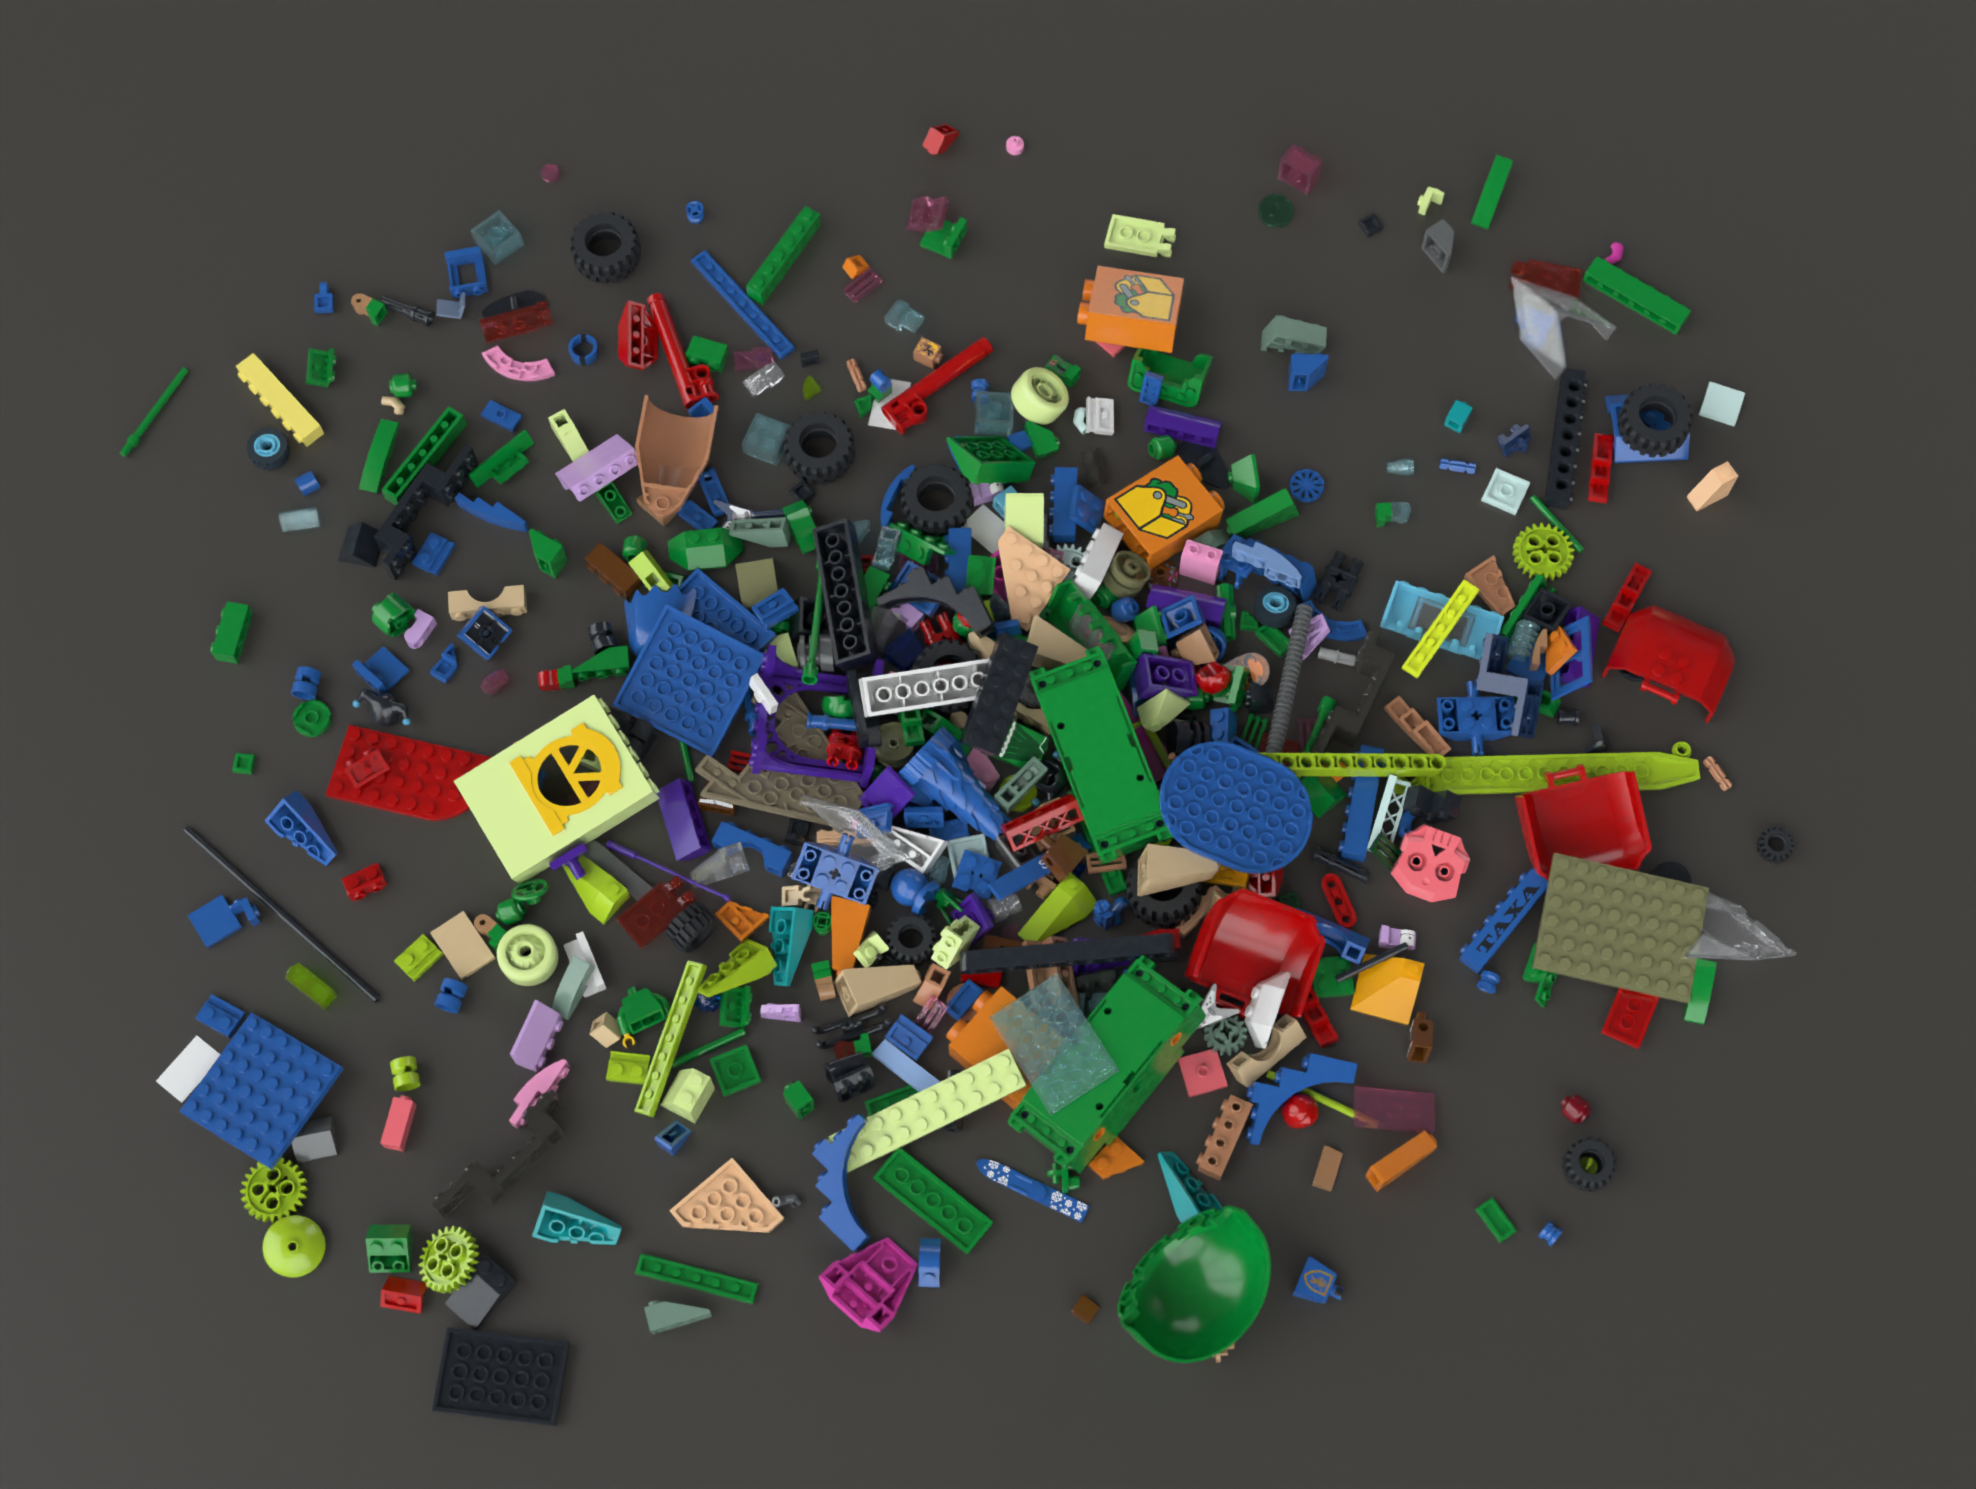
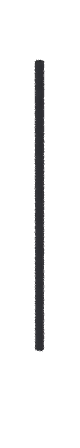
(281, 914)

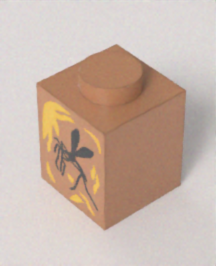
(928, 353)

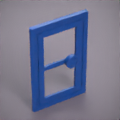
(1583, 656)

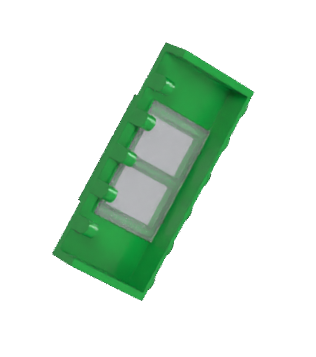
(1084, 624)

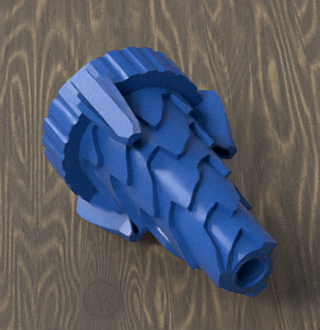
(944, 775)

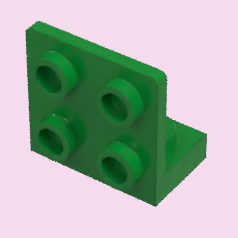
(946, 239)
(1234, 691)

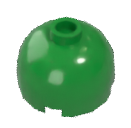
(837, 707)

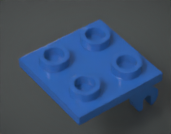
(1227, 562)

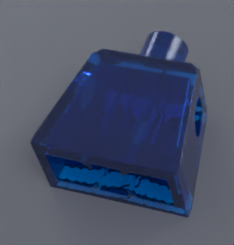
(903, 651)

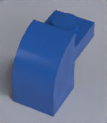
(929, 1262)

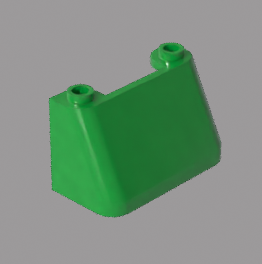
(1181, 381)

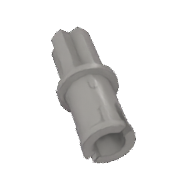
(1336, 656)

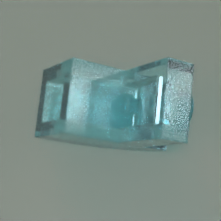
(901, 316)
(886, 548)

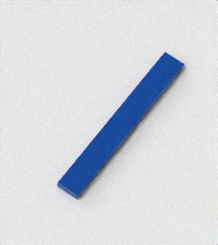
(743, 305)

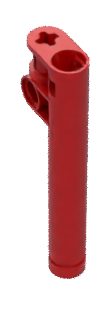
(690, 385)
(903, 408)

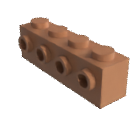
(1224, 1138)

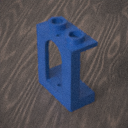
(462, 257)

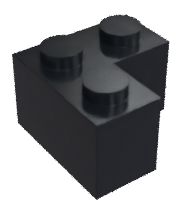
(1431, 805)

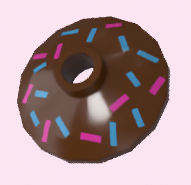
(1169, 577)

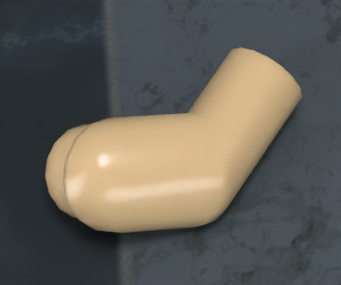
(395, 402)

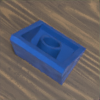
(1182, 616)

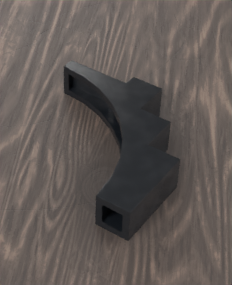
(943, 592)

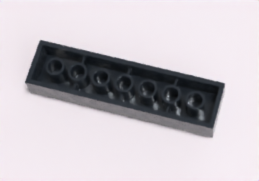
(845, 595)

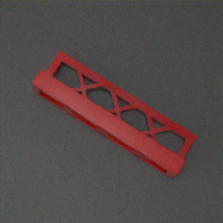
(1040, 816)

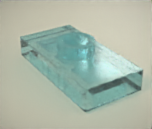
(299, 519)

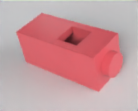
(398, 1123)

